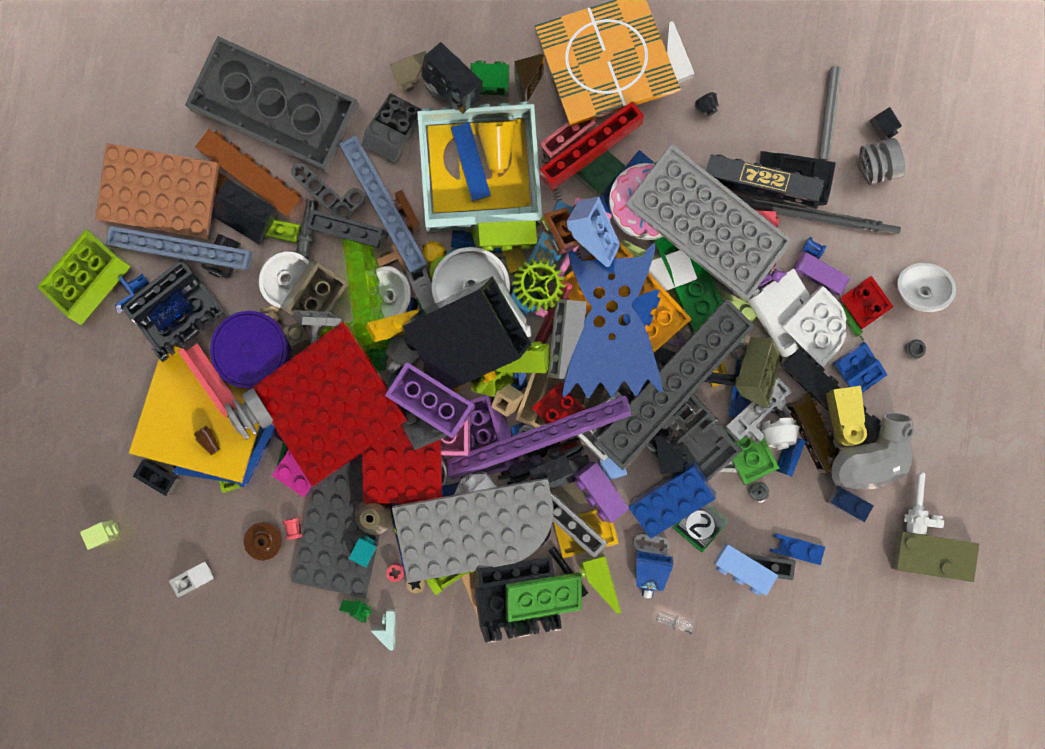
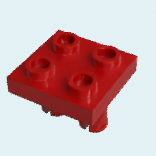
(866, 302)
(555, 406)

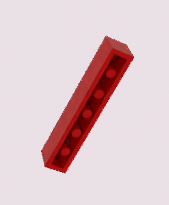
(591, 146)

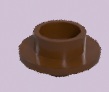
(272, 541)

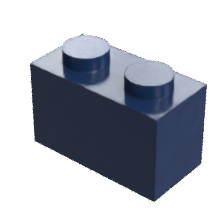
(849, 503)

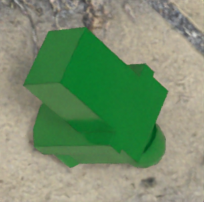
(356, 610)

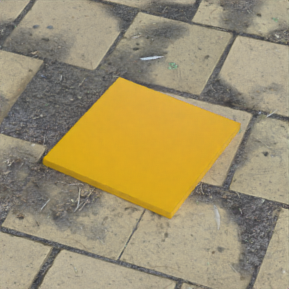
(178, 409)

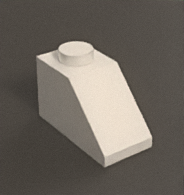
(191, 579)

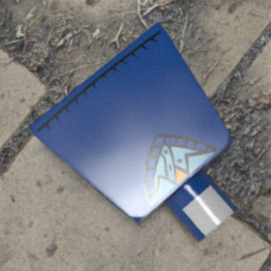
(652, 572)

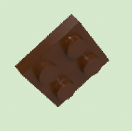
(403, 206)

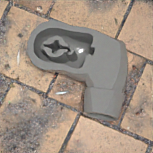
(878, 462)

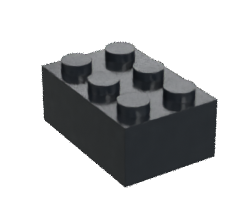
(451, 78)

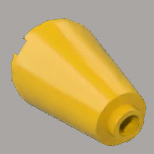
(496, 143)

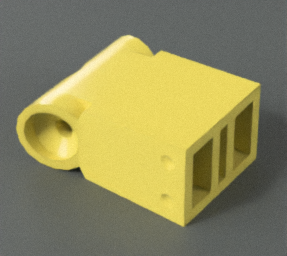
(847, 415)

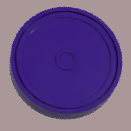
(248, 348)

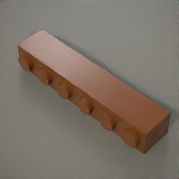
(248, 173)

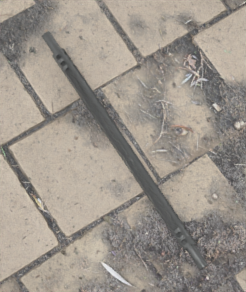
(820, 216)

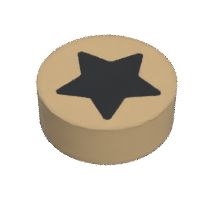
(416, 587)

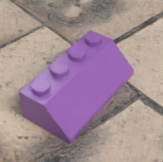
(430, 400)

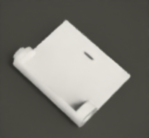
(776, 304)

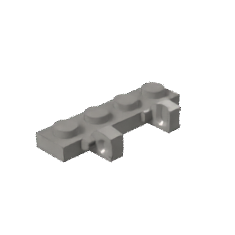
(747, 421)

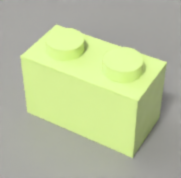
(100, 534)

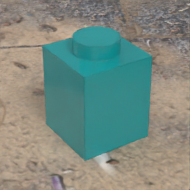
(363, 550)

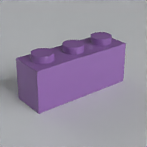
(600, 492)

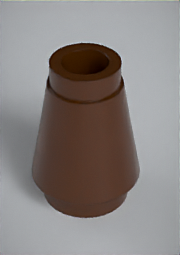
(207, 440)

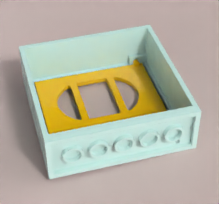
(506, 191)

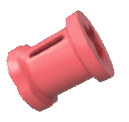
(292, 528)
(392, 577)

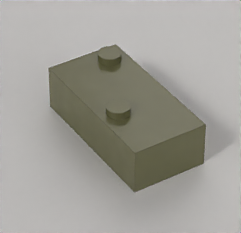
(935, 556)

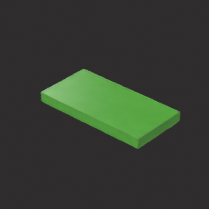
(543, 597)

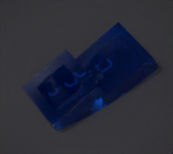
(168, 312)

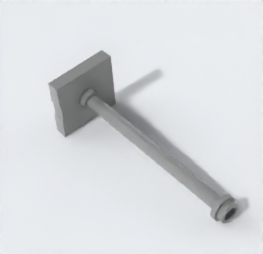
(316, 320)

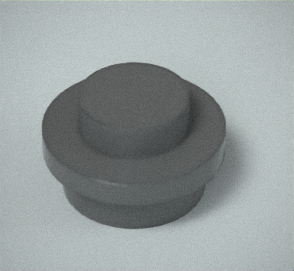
(916, 349)

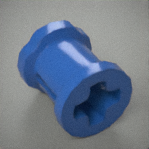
(820, 248)

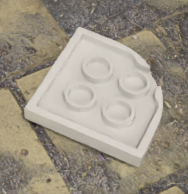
(818, 326)

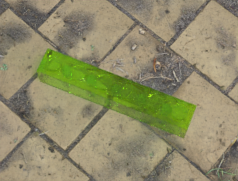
(363, 292)

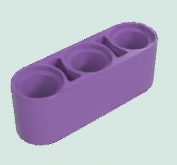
(821, 273)

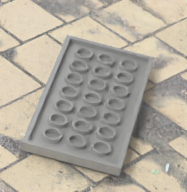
(708, 222)

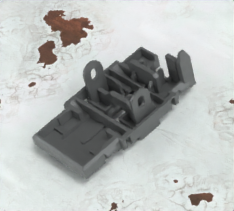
(703, 441)

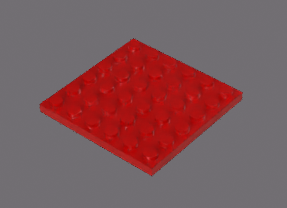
(329, 404)

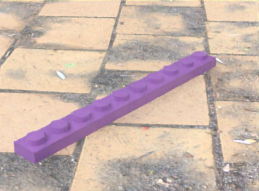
(539, 437)

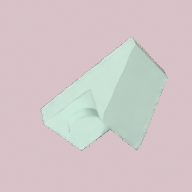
(387, 634)

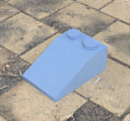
(593, 230)

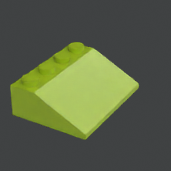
(83, 277)

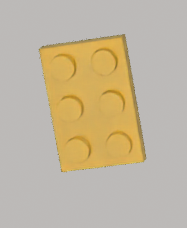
(570, 547)

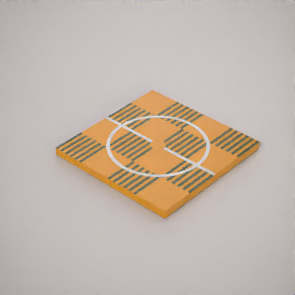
(606, 59)

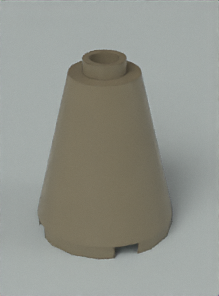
(382, 517)

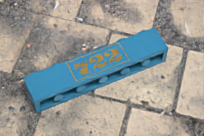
(543, 250)

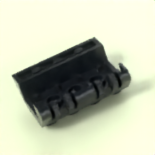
(186, 326)
(491, 599)

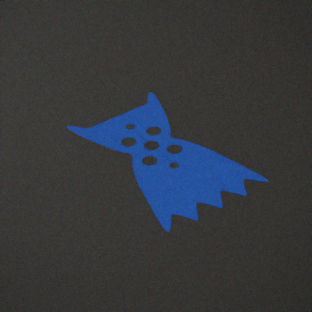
(630, 353)

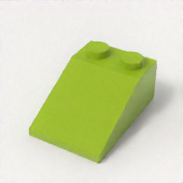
(598, 575)

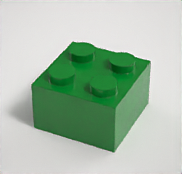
(494, 77)

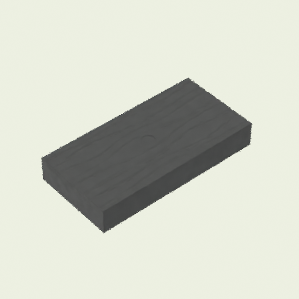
(272, 104)

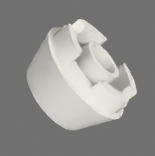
(780, 433)

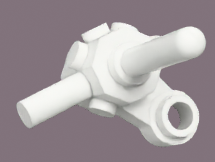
(917, 517)

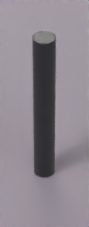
(564, 566)

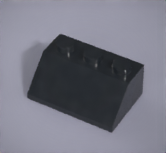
(243, 211)

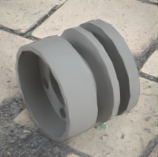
(882, 161)
(248, 414)

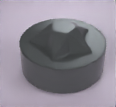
(759, 492)

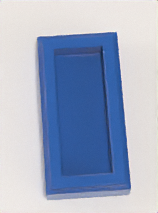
(790, 457)

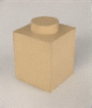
(507, 400)

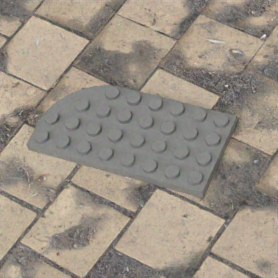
(473, 529)

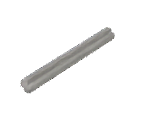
(830, 113)

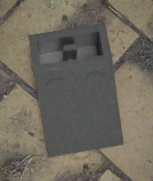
(391, 128)

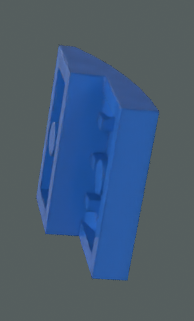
(860, 367)

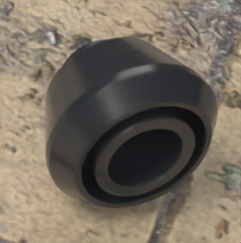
(707, 104)

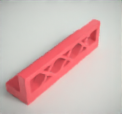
(208, 377)

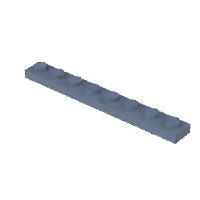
(383, 205)
(179, 248)

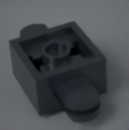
(547, 462)

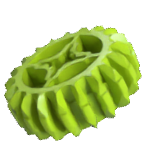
(535, 278)

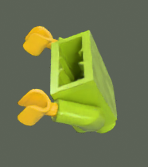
(491, 382)

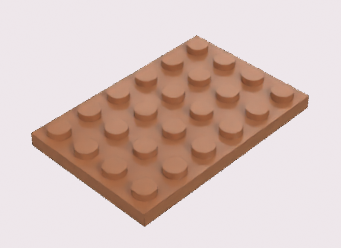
(157, 191)

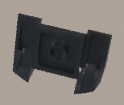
(805, 166)

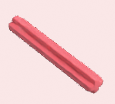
(547, 325)

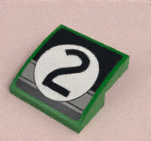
(701, 527)

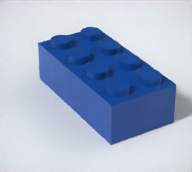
(672, 500)

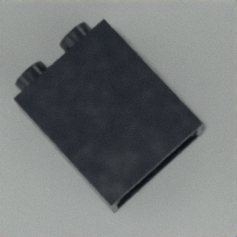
(466, 335)

